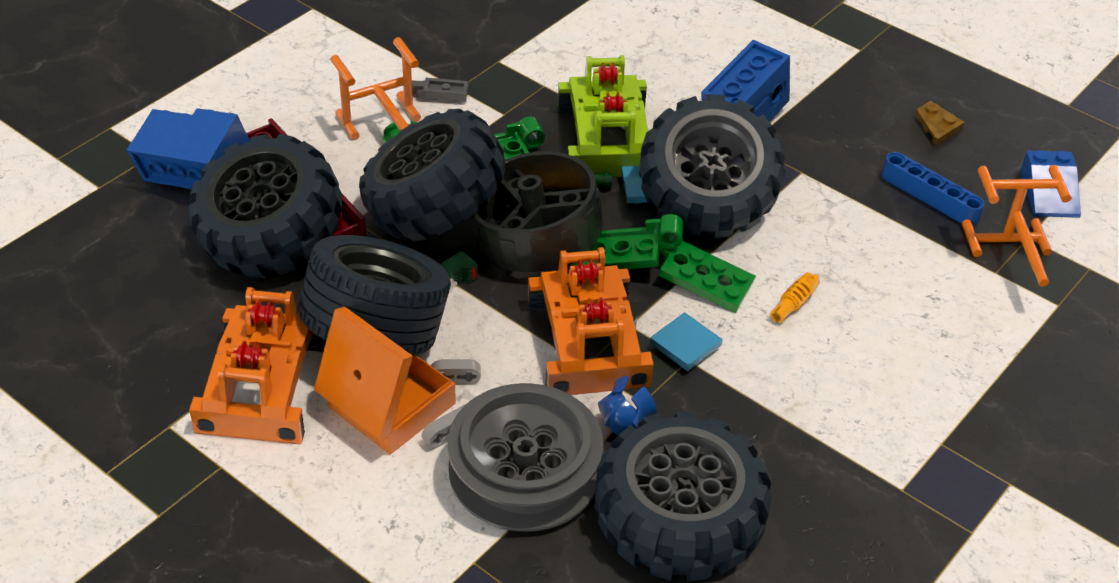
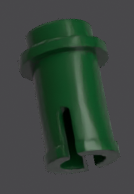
(604, 179)

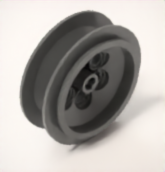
(524, 456)

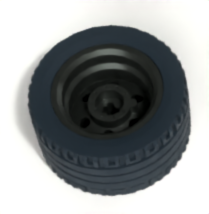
(380, 283)

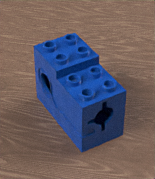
(756, 77)
(177, 146)

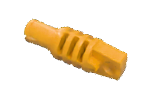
(795, 296)

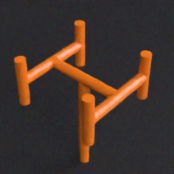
(405, 96)
(1016, 218)

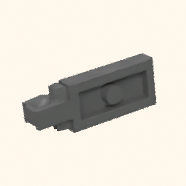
(440, 89)

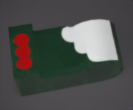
(460, 269)

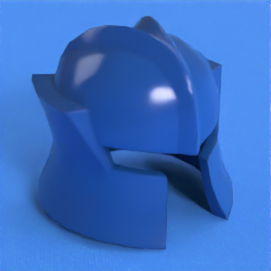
(619, 413)

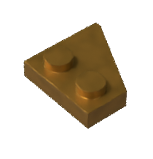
(938, 122)

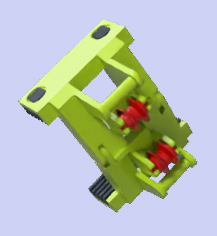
(605, 102)

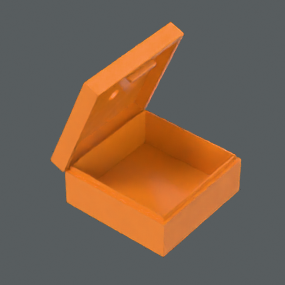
(379, 383)

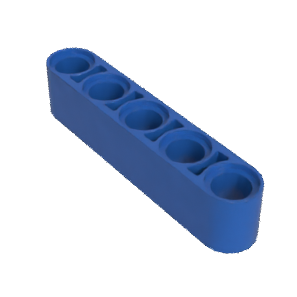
(932, 188)

